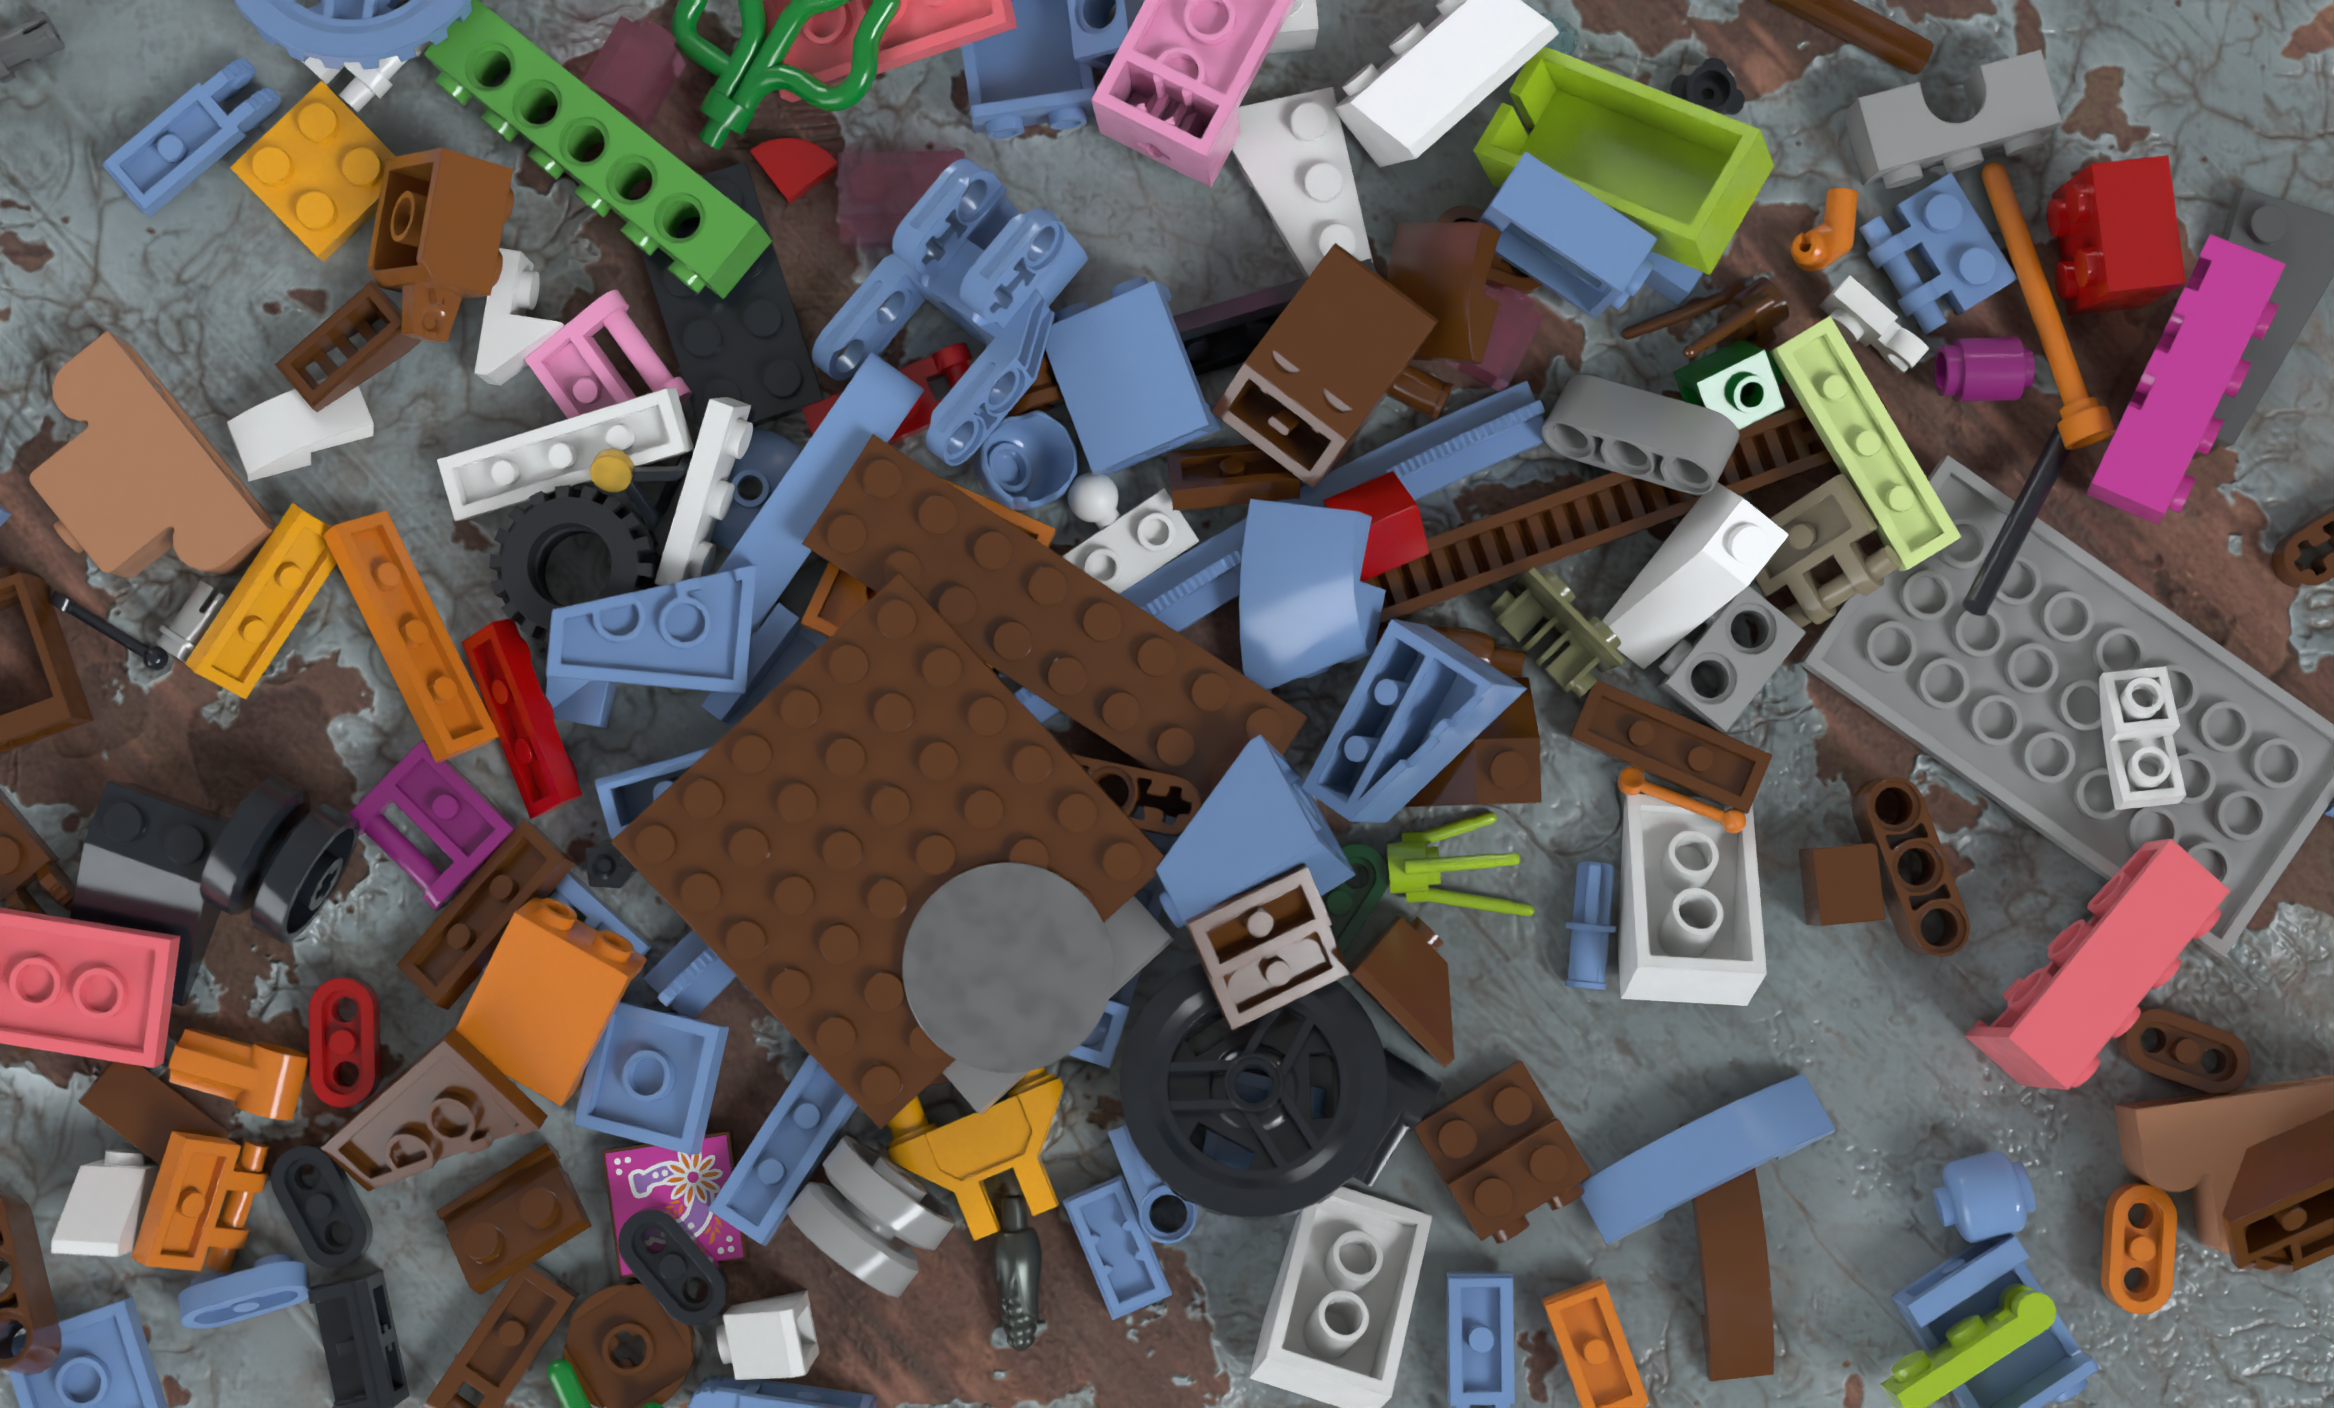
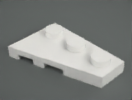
(1303, 174)

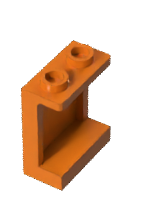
(548, 997)

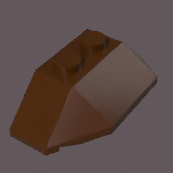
(2284, 1200)

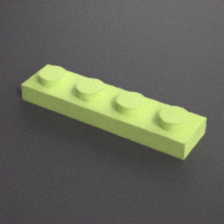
(1865, 442)

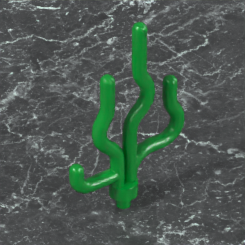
(757, 61)

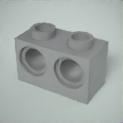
(1739, 669)

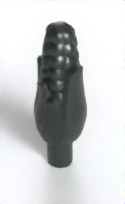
(1017, 1272)

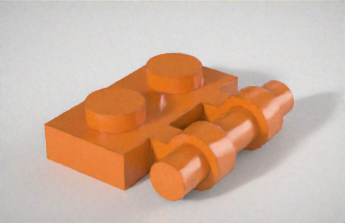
(188, 1200)

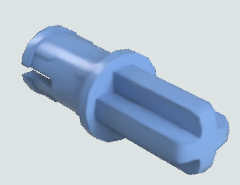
(1590, 925)

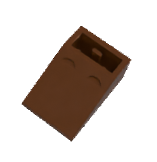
(1325, 366)

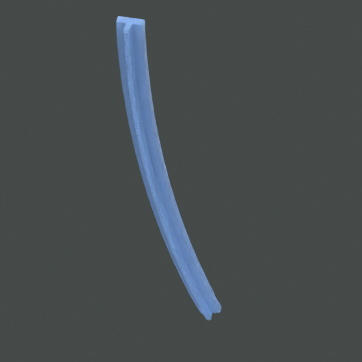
(1210, 579)

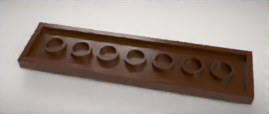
(1047, 621)

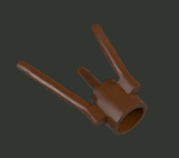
(1748, 314)

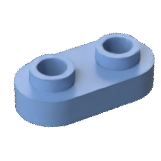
(226, 1299)

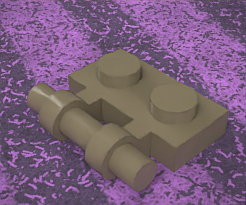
(1820, 527)

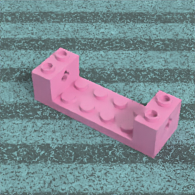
(1183, 78)

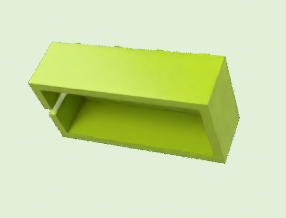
(1634, 148)

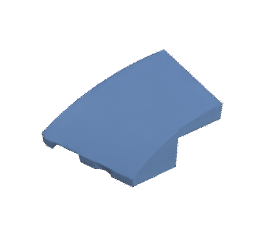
(1304, 592)

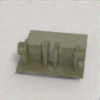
(1589, 641)

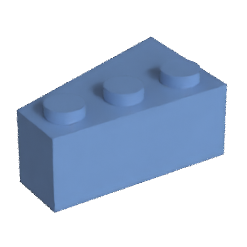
(1406, 722)

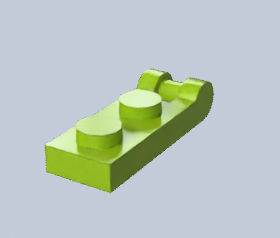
(1970, 1348)

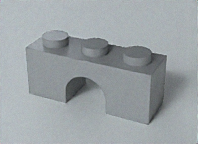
(1900, 137)

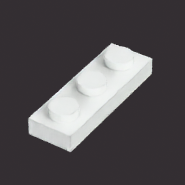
(706, 491)

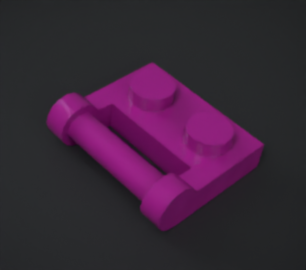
(446, 810)

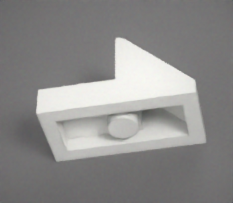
(506, 331)

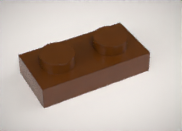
(1227, 477)

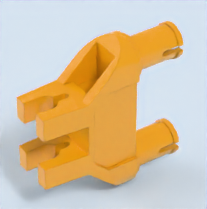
(982, 1146)

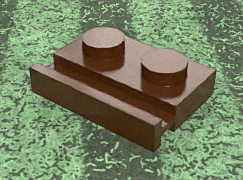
(513, 1218)

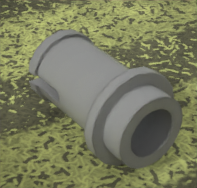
(191, 622)

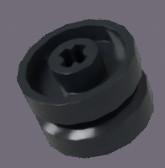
(279, 859)

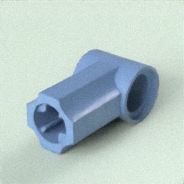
(1147, 1188)

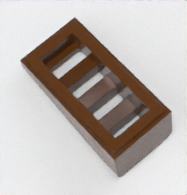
(351, 318)

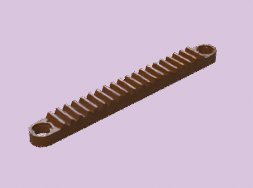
(1588, 518)

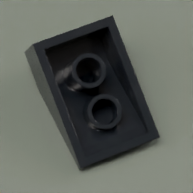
(147, 869)

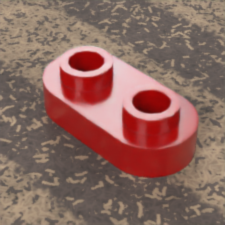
(337, 1041)

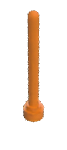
(2082, 417)

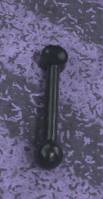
(153, 657)

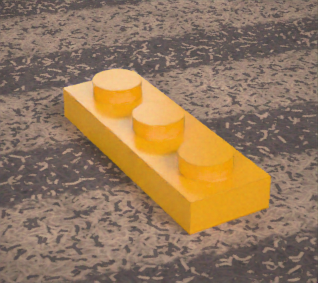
(265, 604)

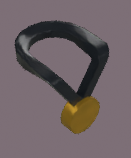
(615, 472)

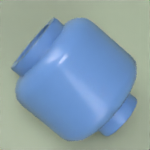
(1984, 1196)

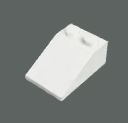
(1688, 906)
(1343, 1301)

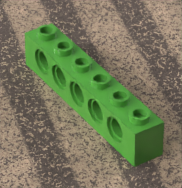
(486, 44)

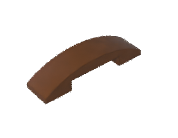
(1734, 1280)

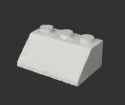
(1439, 75)

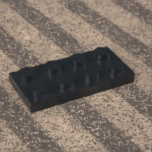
(750, 339)

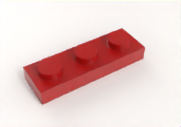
(522, 718)

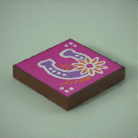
(684, 1183)

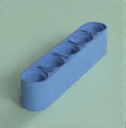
(869, 405)

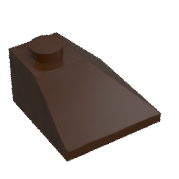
(1496, 766)
(1409, 984)

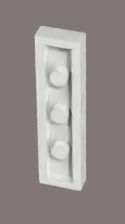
(562, 453)

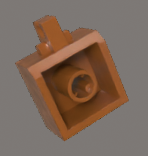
(439, 235)

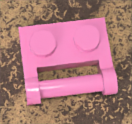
(581, 373)

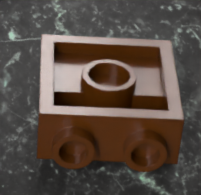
(1502, 1153)

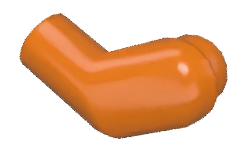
(1832, 237)

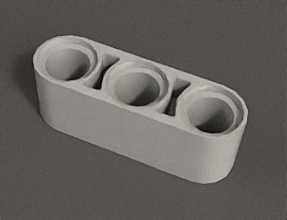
(1640, 434)

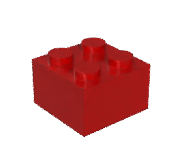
(2116, 236)

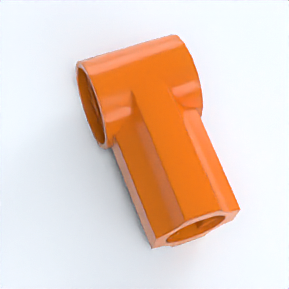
(259, 1076)

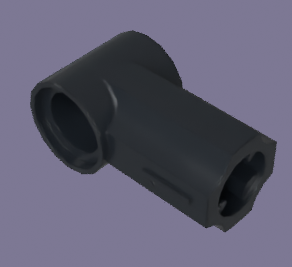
(1408, 1100)

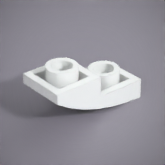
(286, 430)
(2138, 738)

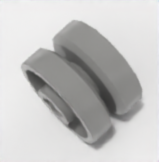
(871, 1216)

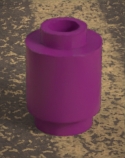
(1983, 369)

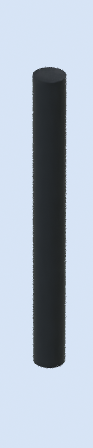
(2017, 525)

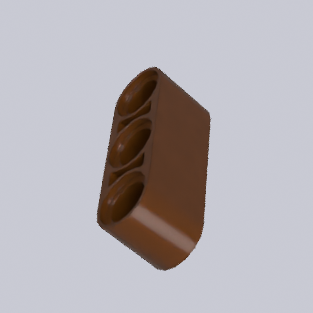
(1935, 885)
(28, 1297)

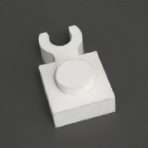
(1868, 320)

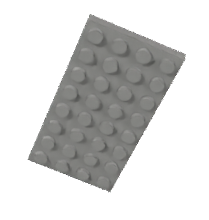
(2019, 707)

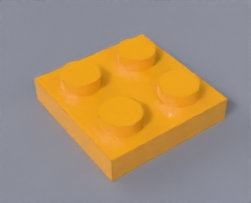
(318, 171)

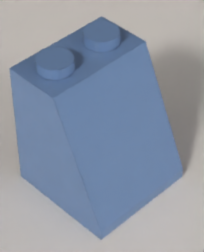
(1247, 834)

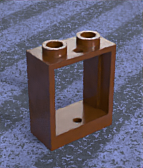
(68, 705)

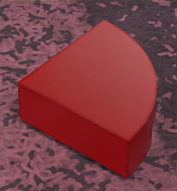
(794, 165)

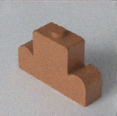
(143, 473)
(2204, 1136)

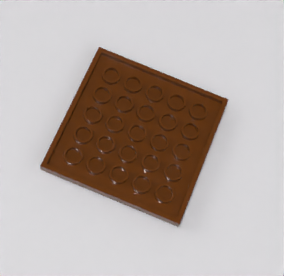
(852, 804)

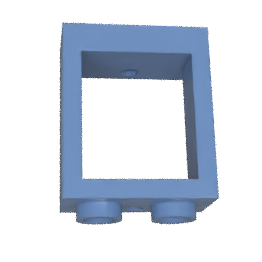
(1568, 238)

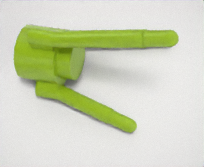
(1416, 867)

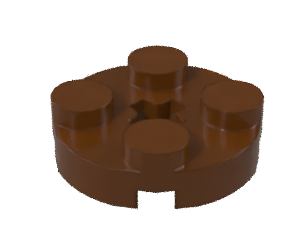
(622, 1383)

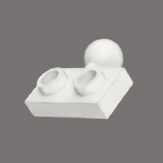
(1128, 544)

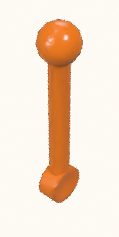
(1633, 782)

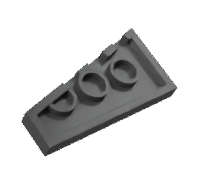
(2306, 245)

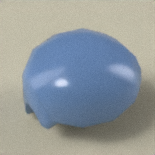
(1026, 461)

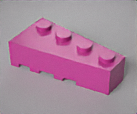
(2186, 379)

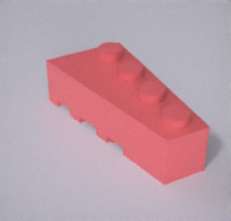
(2102, 969)

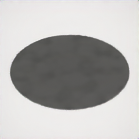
(1008, 967)

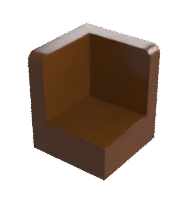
(1841, 884)

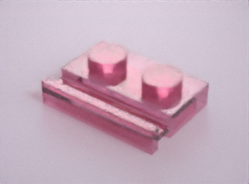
(881, 190)

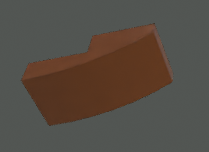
(145, 1109)

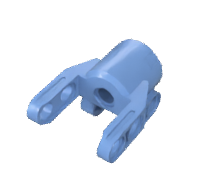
(987, 274)

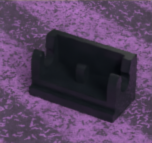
(360, 1342)

